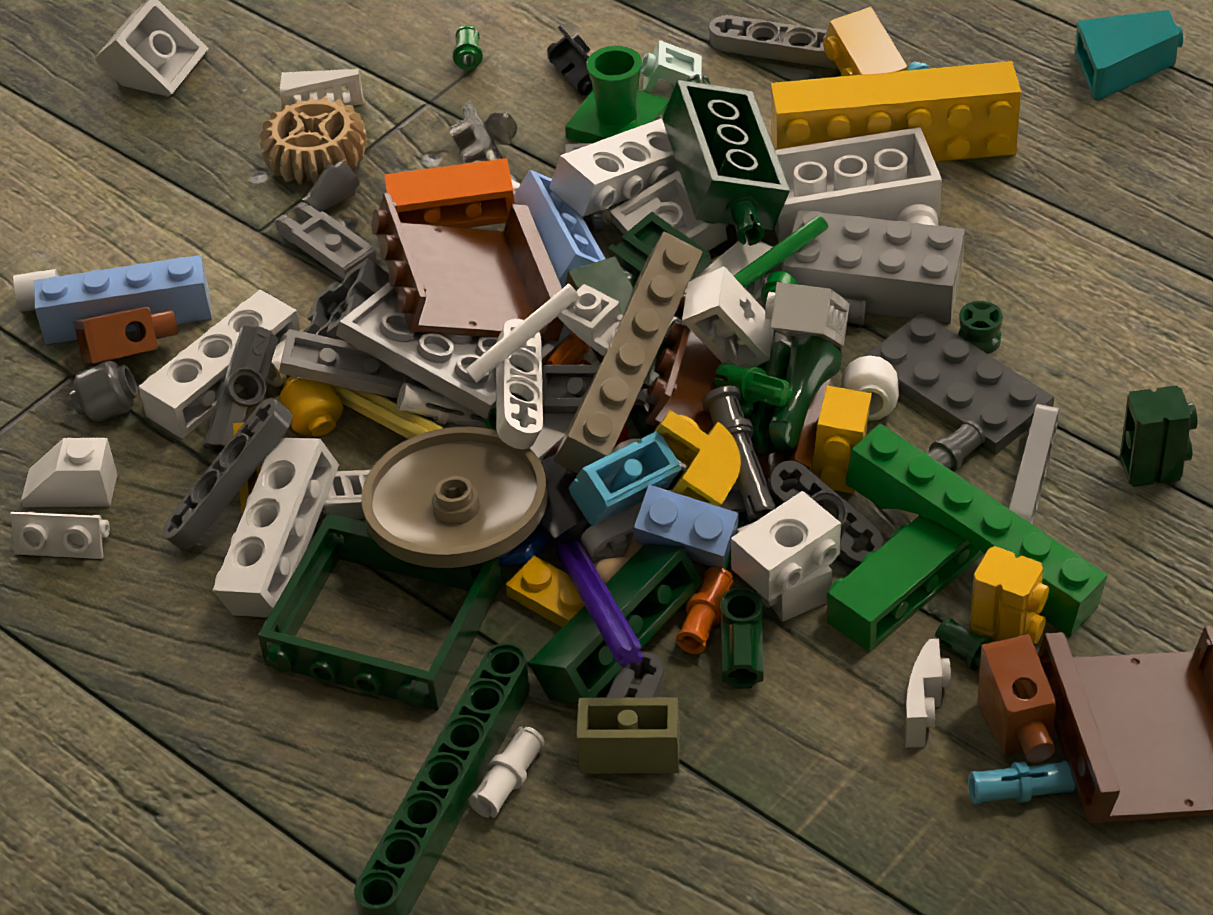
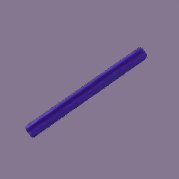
(600, 603)

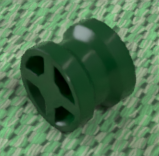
(981, 325)

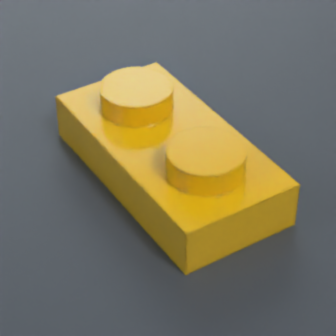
(545, 591)

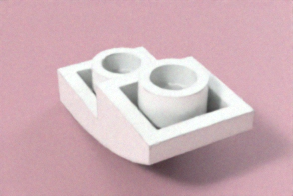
(593, 318)
(925, 692)

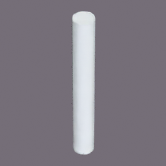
(522, 333)

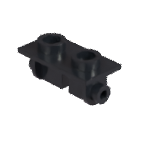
(570, 58)

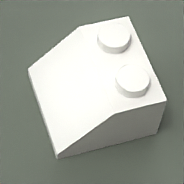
(151, 51)

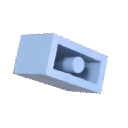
(686, 522)

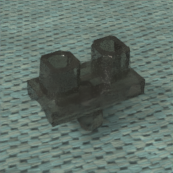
(480, 139)

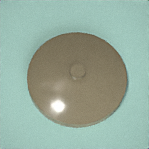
(453, 497)

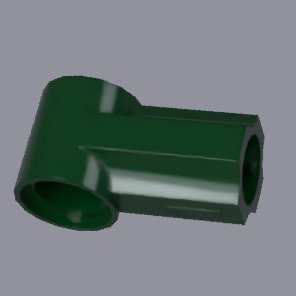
(741, 638)

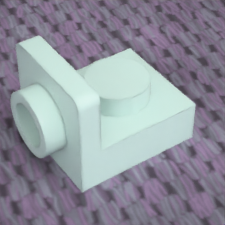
(668, 64)

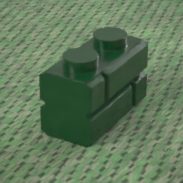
(1157, 435)

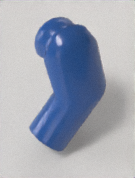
(521, 554)

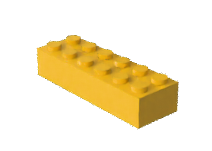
(959, 109)

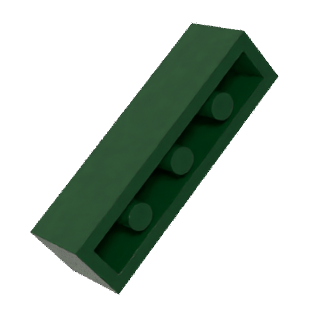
(648, 594)

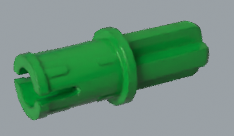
(754, 384)

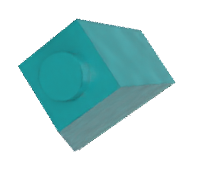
(1125, 49)

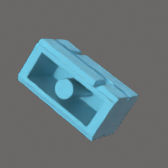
(623, 478)

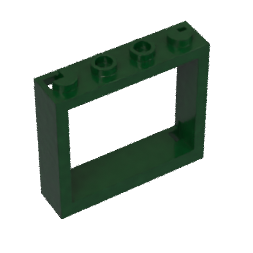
(359, 671)

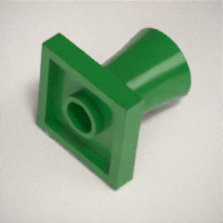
(615, 100)

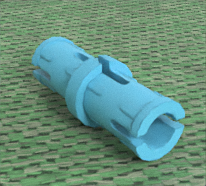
(1020, 782)

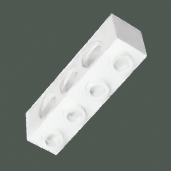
(614, 168)
(808, 311)
(186, 387)
(275, 526)

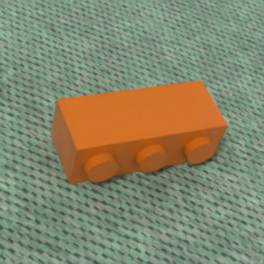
(454, 194)

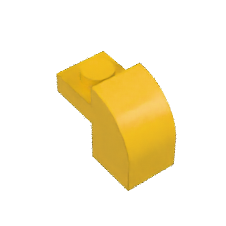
(710, 458)

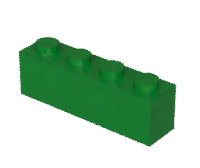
(897, 581)

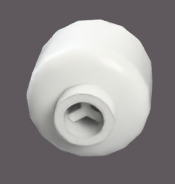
(873, 376)

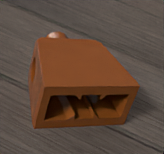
(105, 338)
(1022, 717)

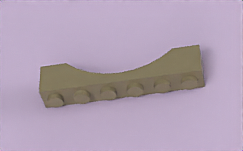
(630, 354)

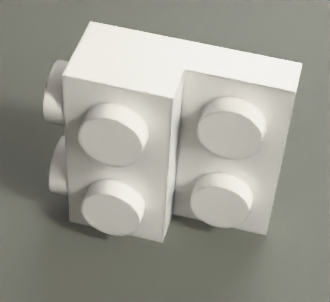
(671, 203)

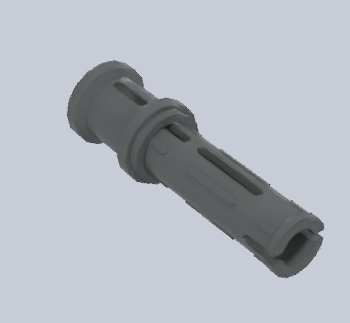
(725, 408)

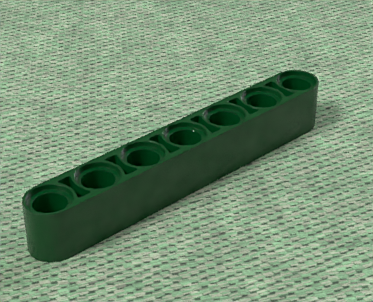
(444, 784)

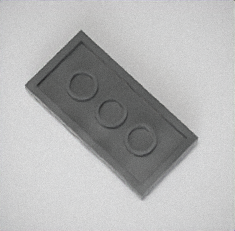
(961, 381)

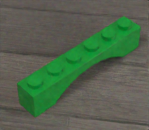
(907, 479)

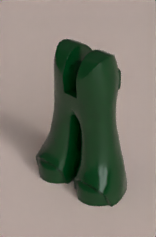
(806, 368)

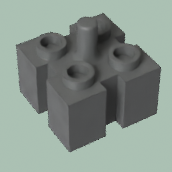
(342, 298)

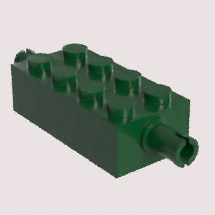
(725, 157)

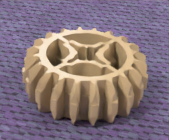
(311, 136)

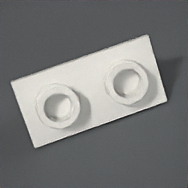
(58, 534)

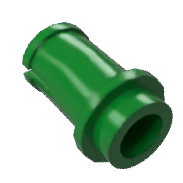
(467, 51)

